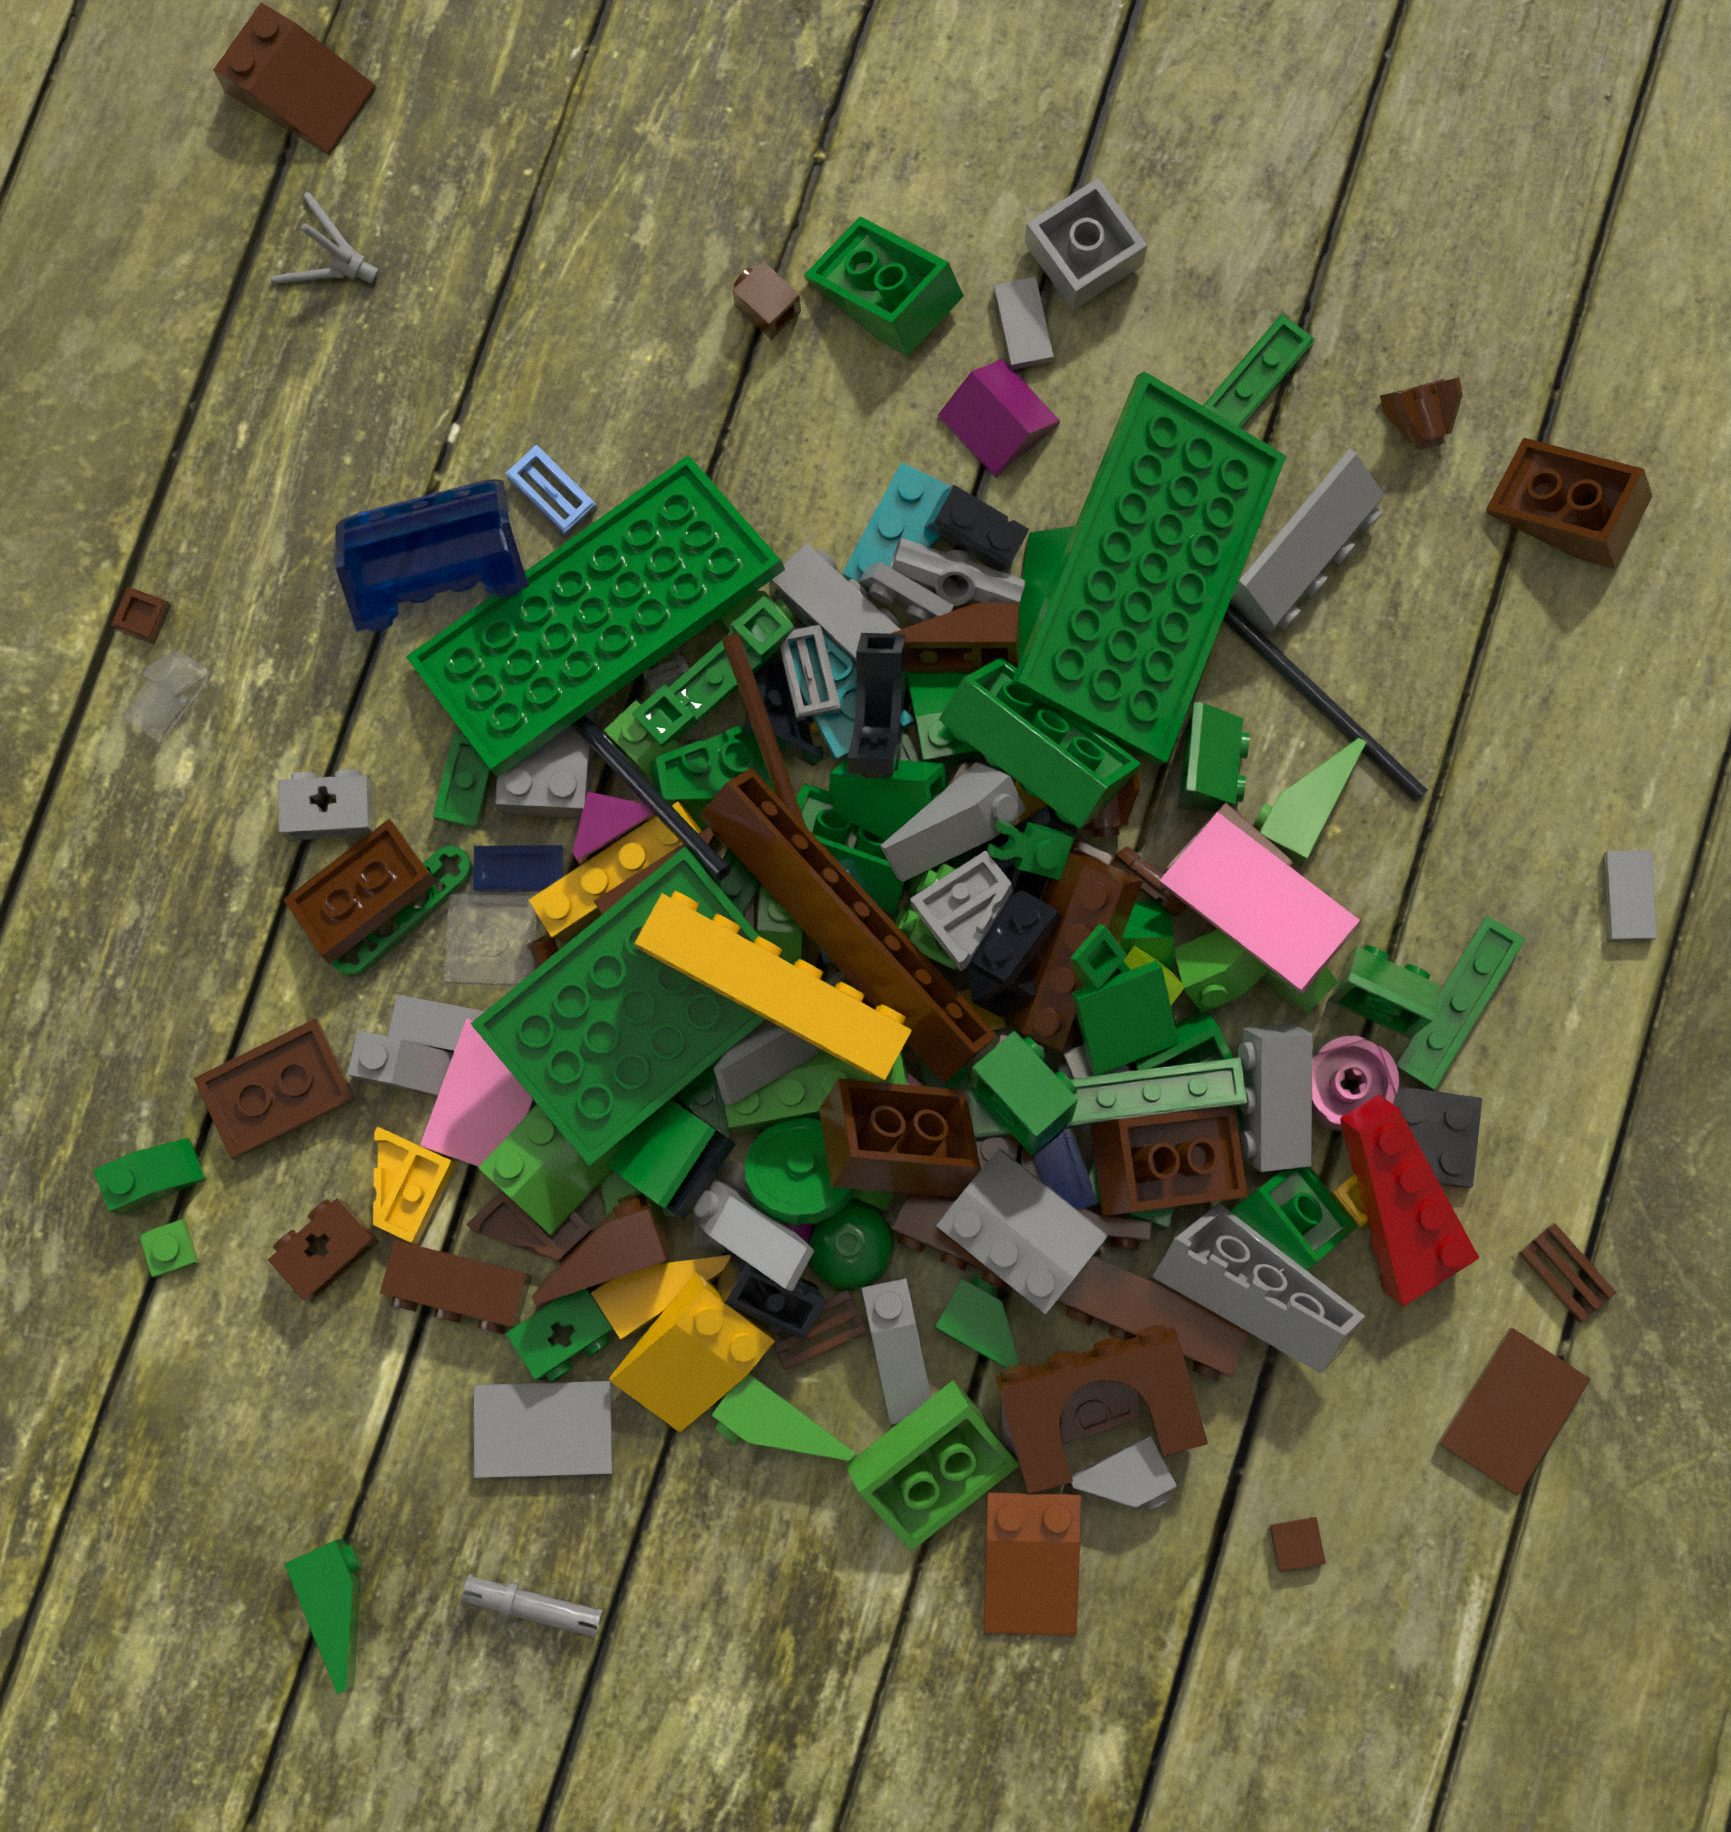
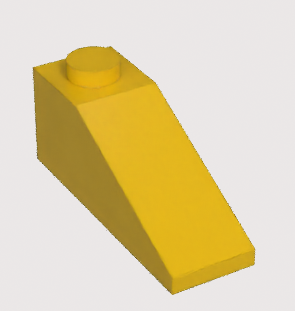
(643, 1295)

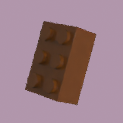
(899, 1138)

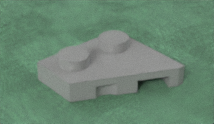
(964, 906)

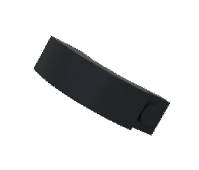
(879, 705)

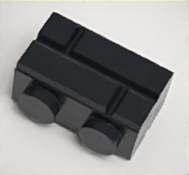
(976, 528)
(766, 1300)

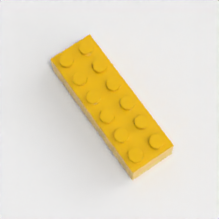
(773, 987)

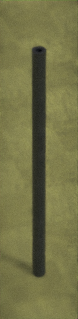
(1323, 703)
(652, 798)

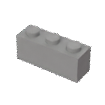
(825, 598)
(1278, 1096)

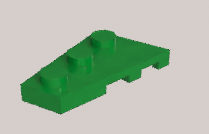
(702, 768)

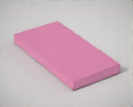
(1260, 902)

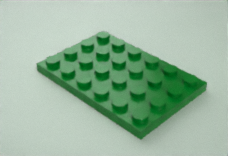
(609, 1029)

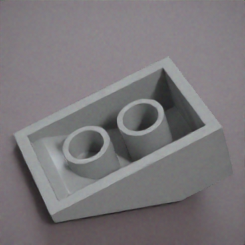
(550, 779)

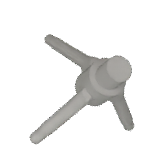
(346, 259)

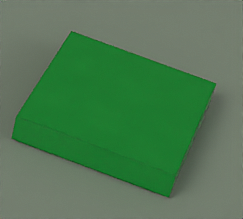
(1125, 1018)

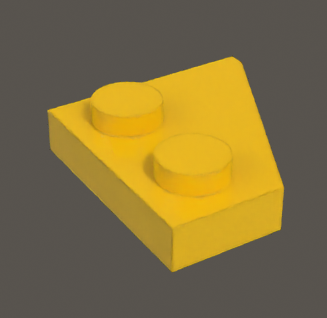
(407, 1185)

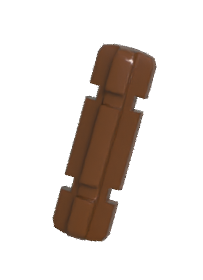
(1128, 861)

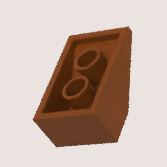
(1032, 1563)

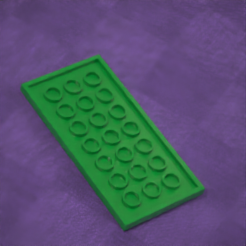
(1149, 569)
(595, 615)

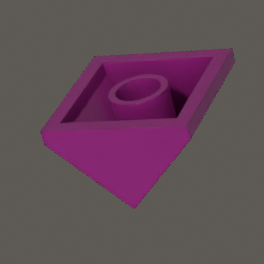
(997, 416)
(605, 822)

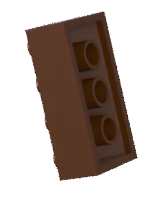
(1085, 897)

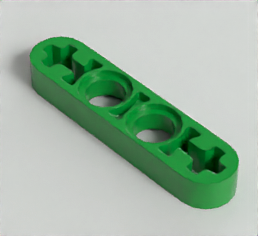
(408, 917)

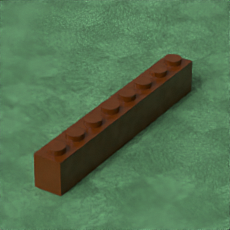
(846, 923)
(1097, 1292)

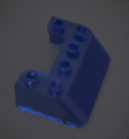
(427, 549)

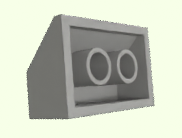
(1022, 1230)

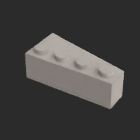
(1258, 1289)

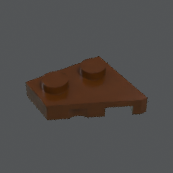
(510, 1224)

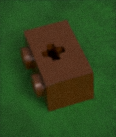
(348, 1243)

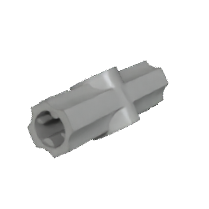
(932, 571)

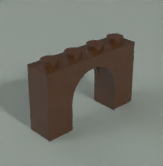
(1038, 1394)

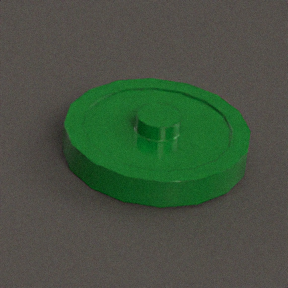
(791, 1174)

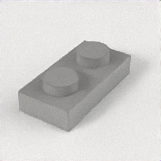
(891, 586)

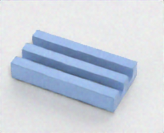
(576, 516)

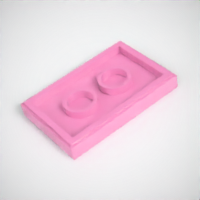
(475, 1103)

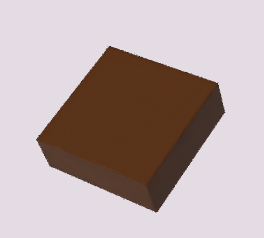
(140, 615)
(1297, 1544)

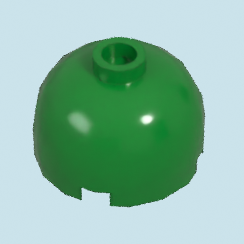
(851, 1247)

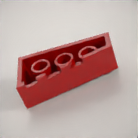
(1406, 1209)

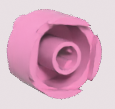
(1359, 1060)

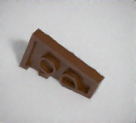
(1089, 1411)

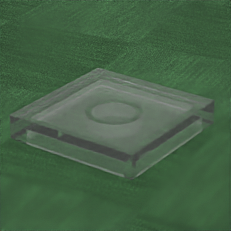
(489, 939)

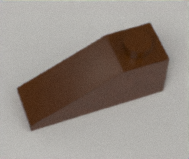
(964, 639)

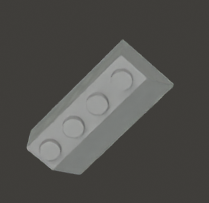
(1308, 545)

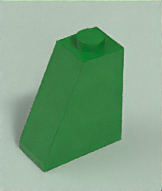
(888, 801)

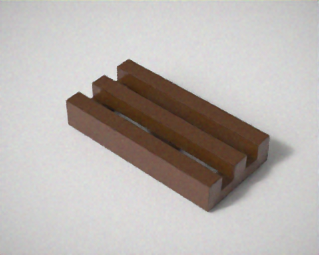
(1593, 1302)
(851, 1313)

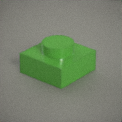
(168, 1248)

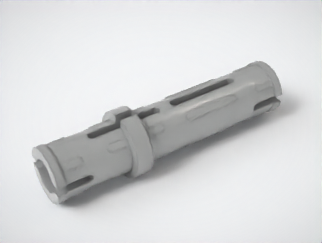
(531, 1606)

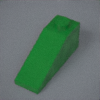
(330, 1598)

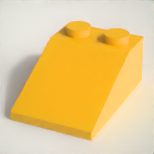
(692, 1355)

